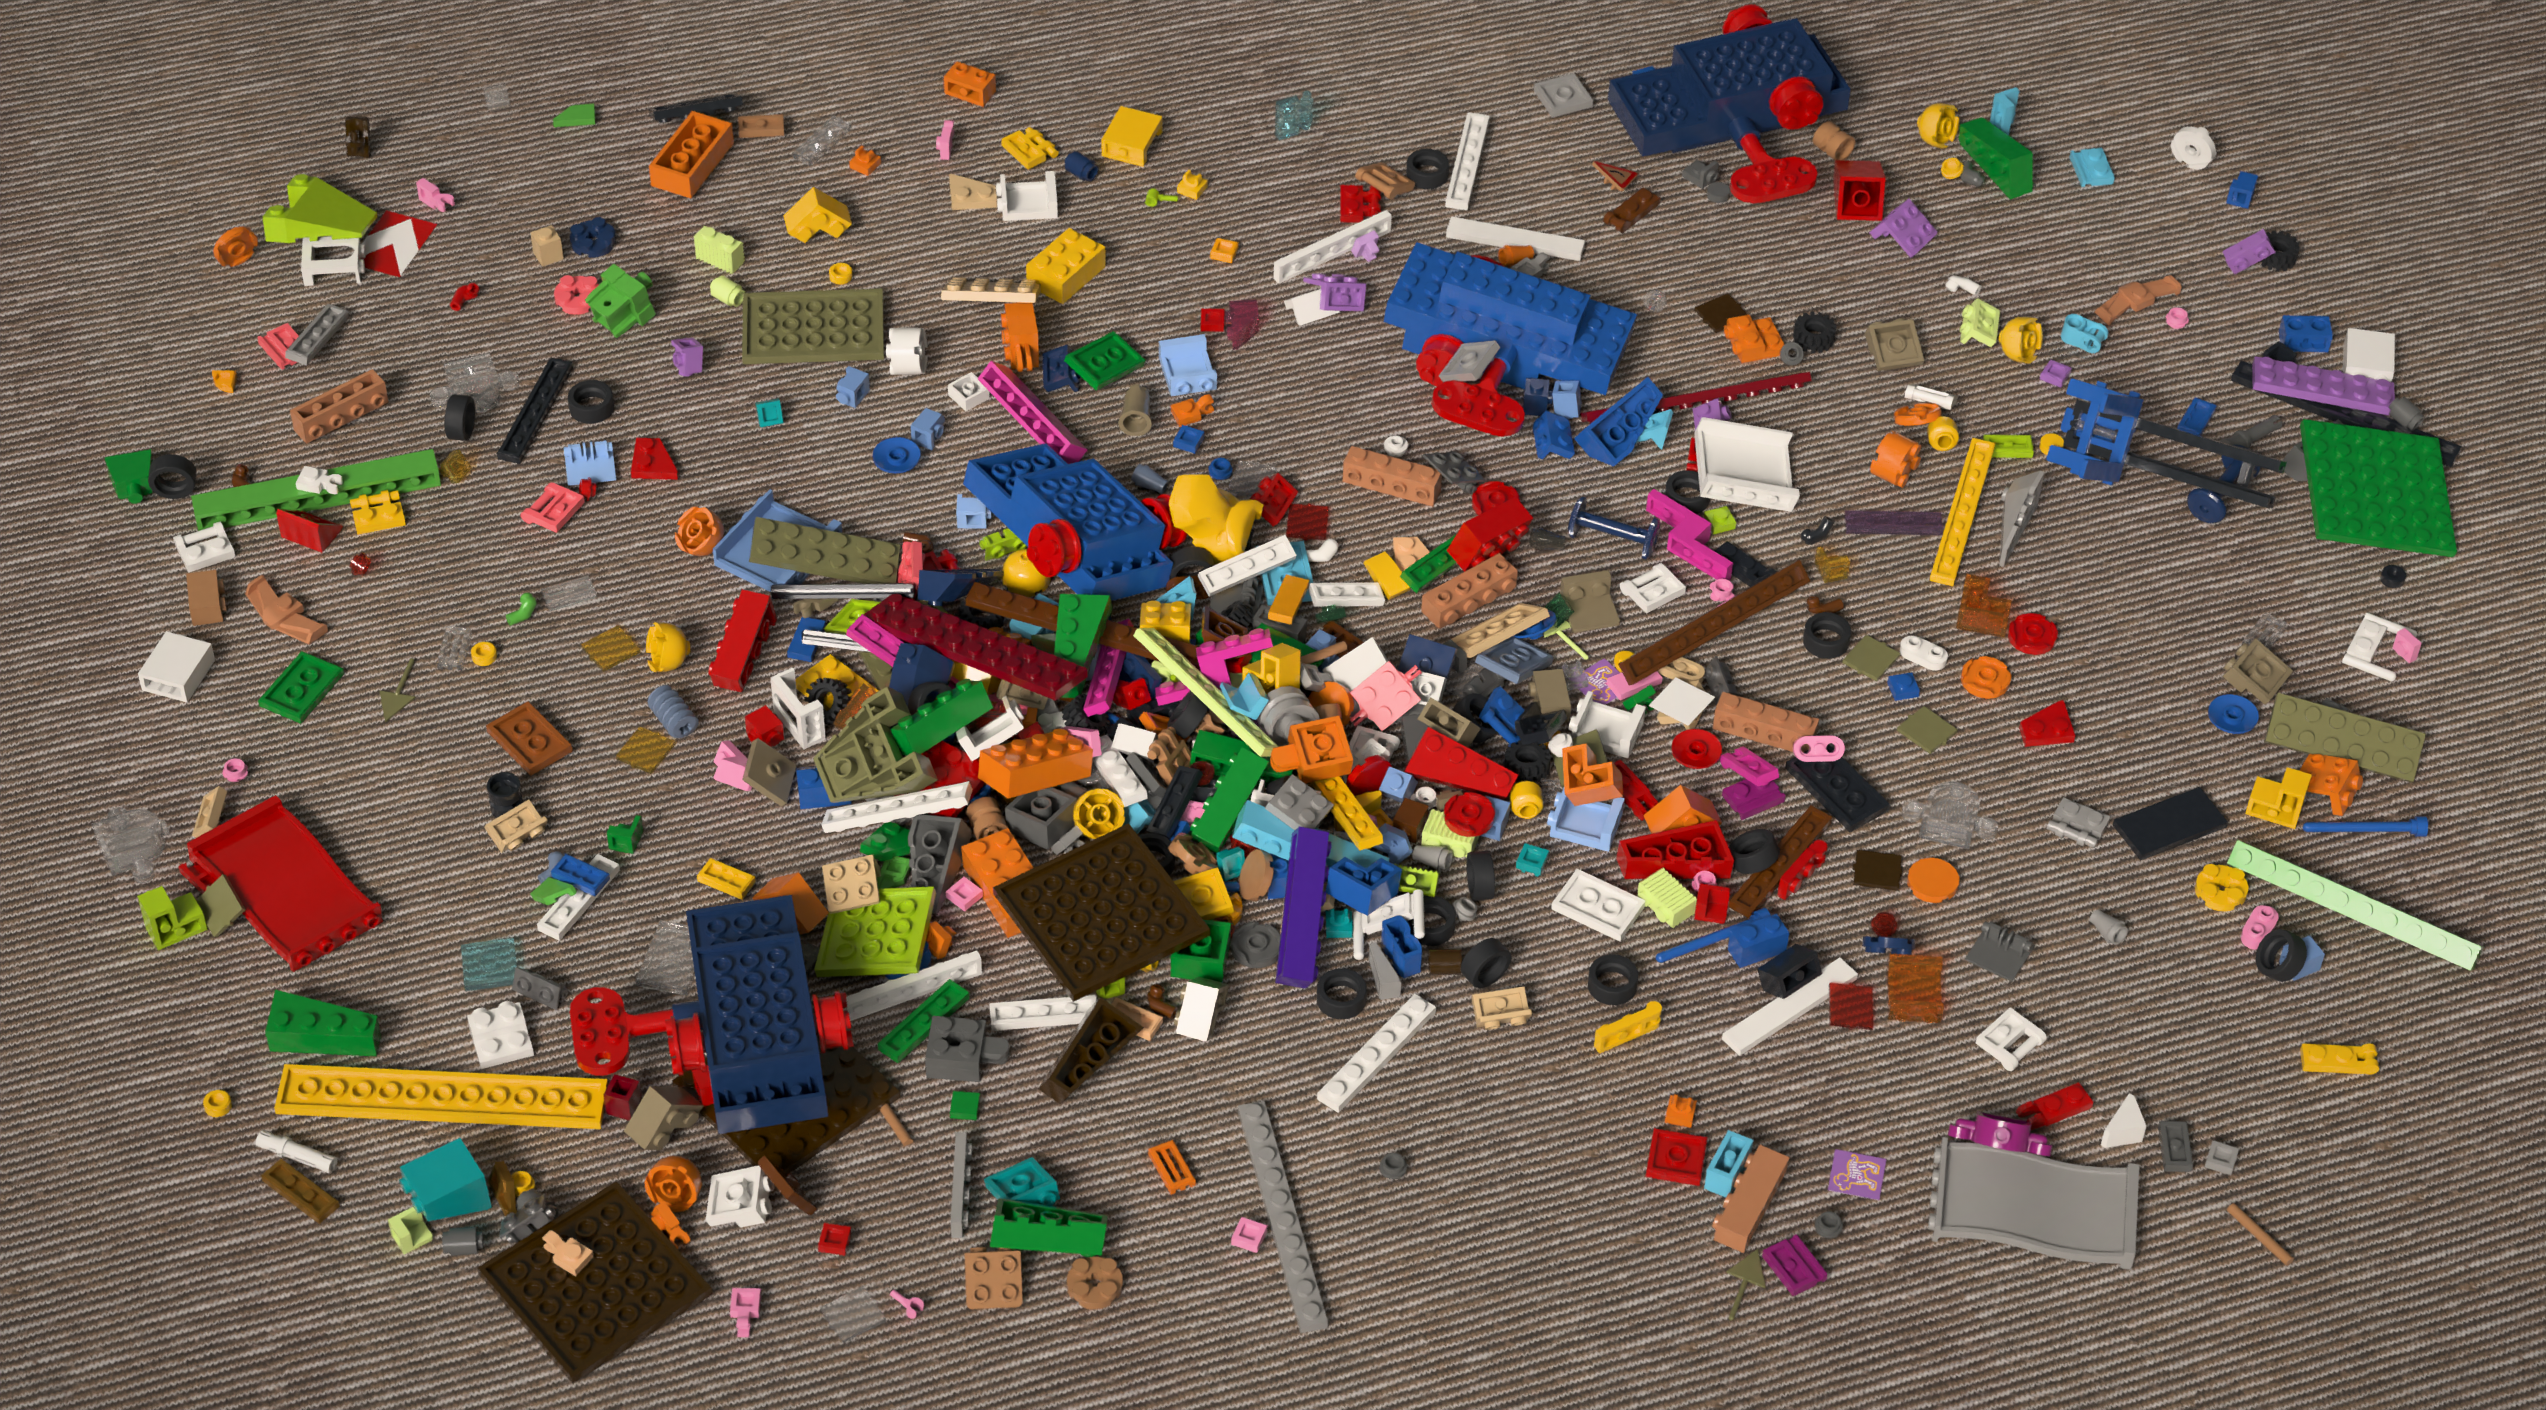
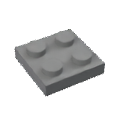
(1563, 95)
(1470, 361)
(1299, 805)

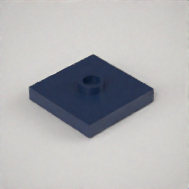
(1428, 656)

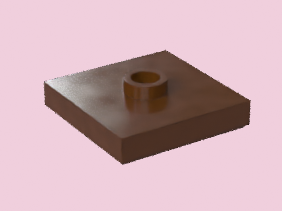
(787, 1185)

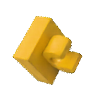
(1192, 185)

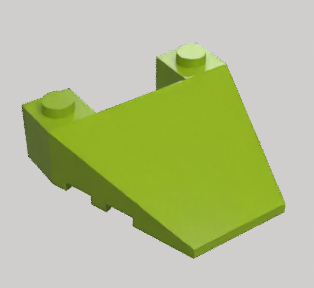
(316, 212)

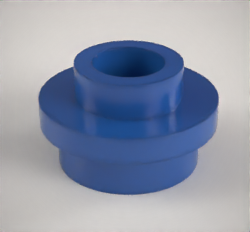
(1220, 469)

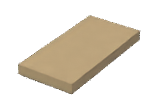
(1499, 628)

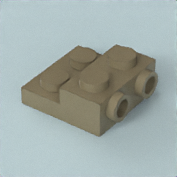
(1894, 344)
(2256, 671)

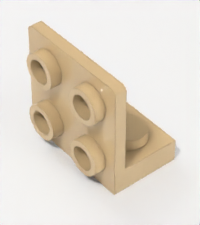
(851, 884)

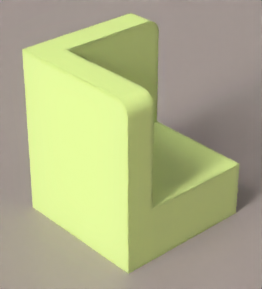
(409, 1230)

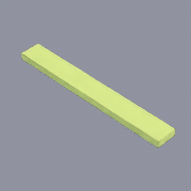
(1205, 690)

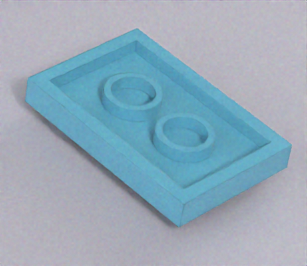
(1298, 567)

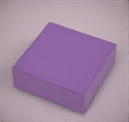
(2055, 373)

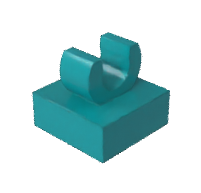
(769, 412)
(1532, 859)
(1230, 863)
(1339, 924)

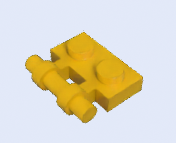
(1025, 149)
(379, 517)

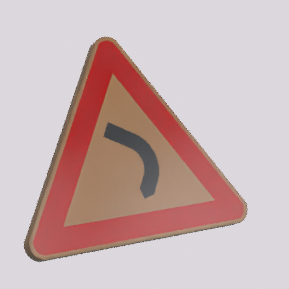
(1618, 176)

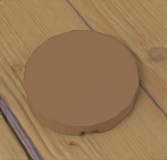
(1256, 875)

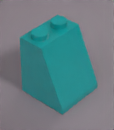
(445, 1183)

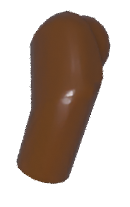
(240, 476)
(927, 545)
(1814, 605)
(1157, 1002)

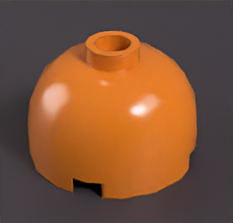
(699, 531)
(675, 1182)

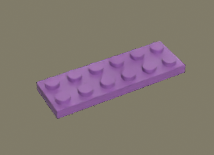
(2322, 385)

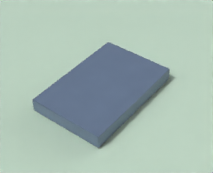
(1514, 659)

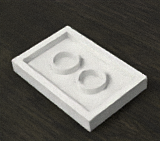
(1598, 905)

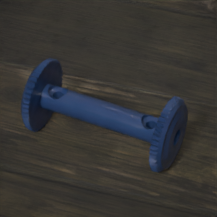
(2208, 504)
(1581, 518)

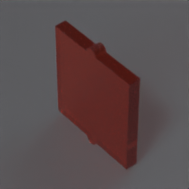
(1307, 521)
(1850, 1006)

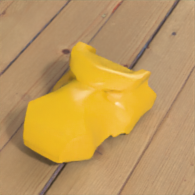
(1212, 516)

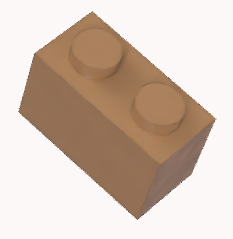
(205, 597)

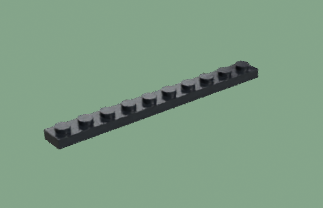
(2348, 416)

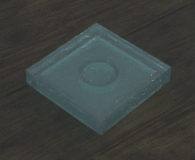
(488, 964)

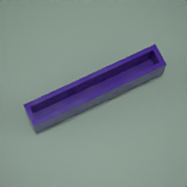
(1303, 907)

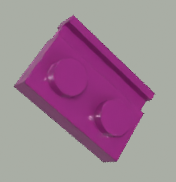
(1752, 799)
(1794, 1265)

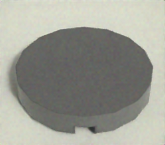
(1256, 945)

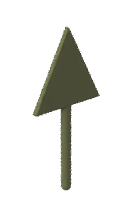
(394, 702)
(1750, 1271)

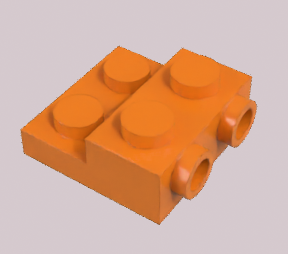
(1753, 338)

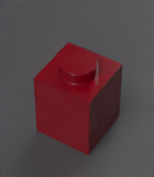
(622, 1097)

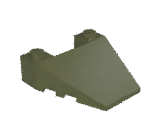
(866, 758)

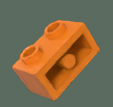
(969, 84)

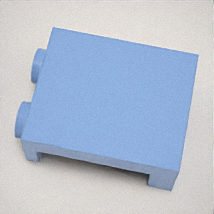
(1187, 365)
(1585, 824)

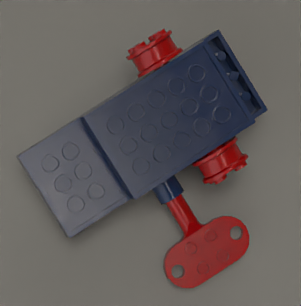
(1733, 89)
(748, 1019)

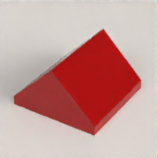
(307, 529)

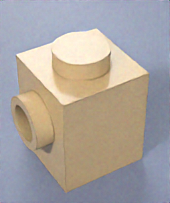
(547, 245)

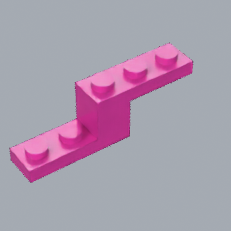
(1689, 536)
(1213, 663)

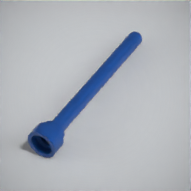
(2416, 826)
(1707, 939)

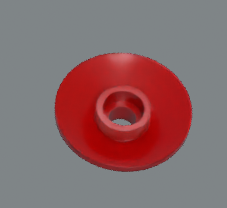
(1696, 748)

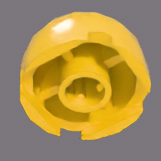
(1938, 124)
(2021, 339)
(1022, 576)
(667, 647)
(1098, 813)

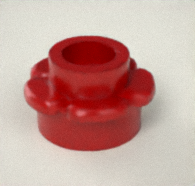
(587, 488)

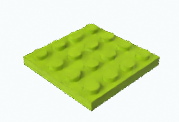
(878, 936)

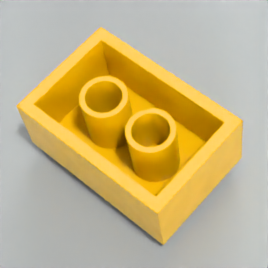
(1066, 265)

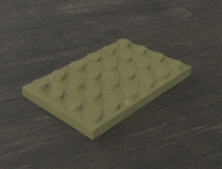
(812, 326)

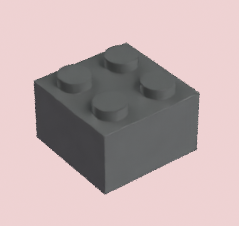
(1041, 816)

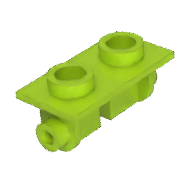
(997, 547)

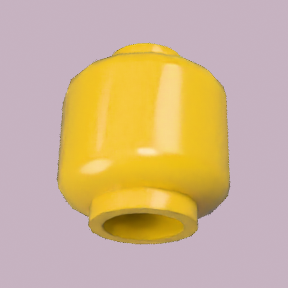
(1943, 433)
(1526, 799)

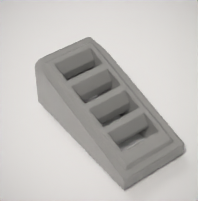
(1385, 977)

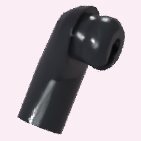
(1812, 537)

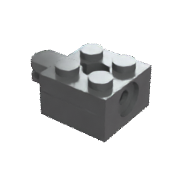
(966, 1059)

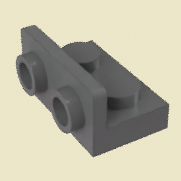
(1149, 779)

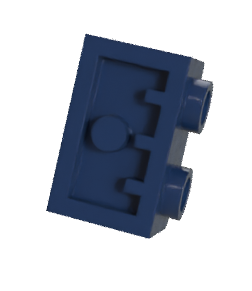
(1057, 372)
(1138, 667)

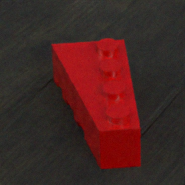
(742, 640)
(1454, 765)
(1678, 851)

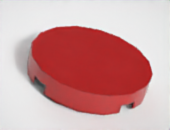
(1491, 495)
(2032, 634)
(1368, 776)
(1469, 814)

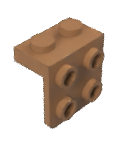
(993, 1278)

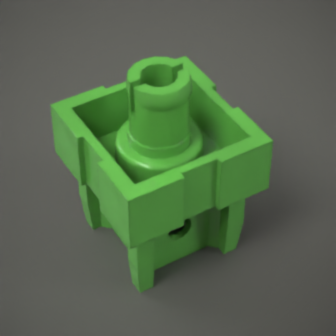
(621, 300)

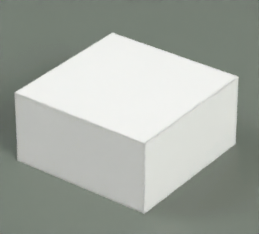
(968, 391)
(1428, 686)

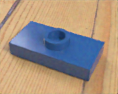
(2197, 416)
(801, 651)
(580, 875)

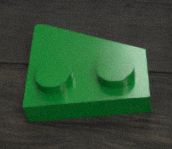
(887, 842)

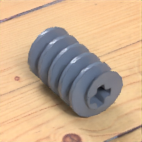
(672, 712)

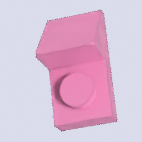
(731, 766)

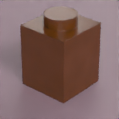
(1411, 819)

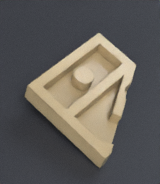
(971, 193)

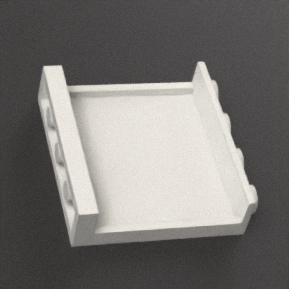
(1744, 464)

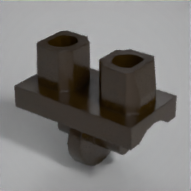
(358, 136)

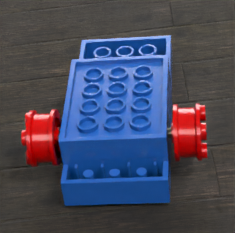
(1078, 520)

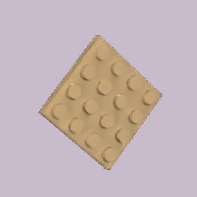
(984, 290)

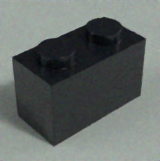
(1789, 971)

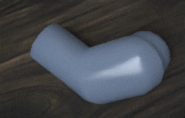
(553, 858)

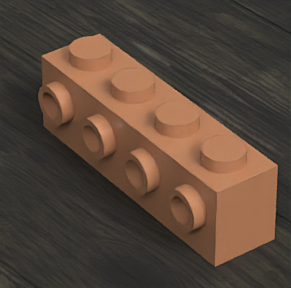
(339, 406)
(1392, 476)
(1469, 591)
(1762, 722)
(1750, 1199)

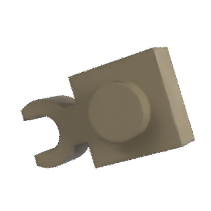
(807, 606)

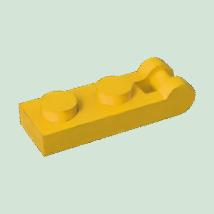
(1628, 1027)
(2339, 1058)

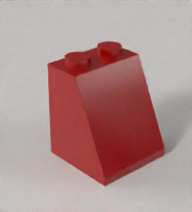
(1859, 190)

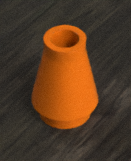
(1512, 254)

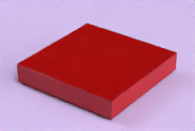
(1676, 1157)

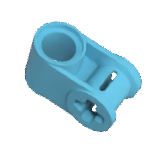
(2081, 333)

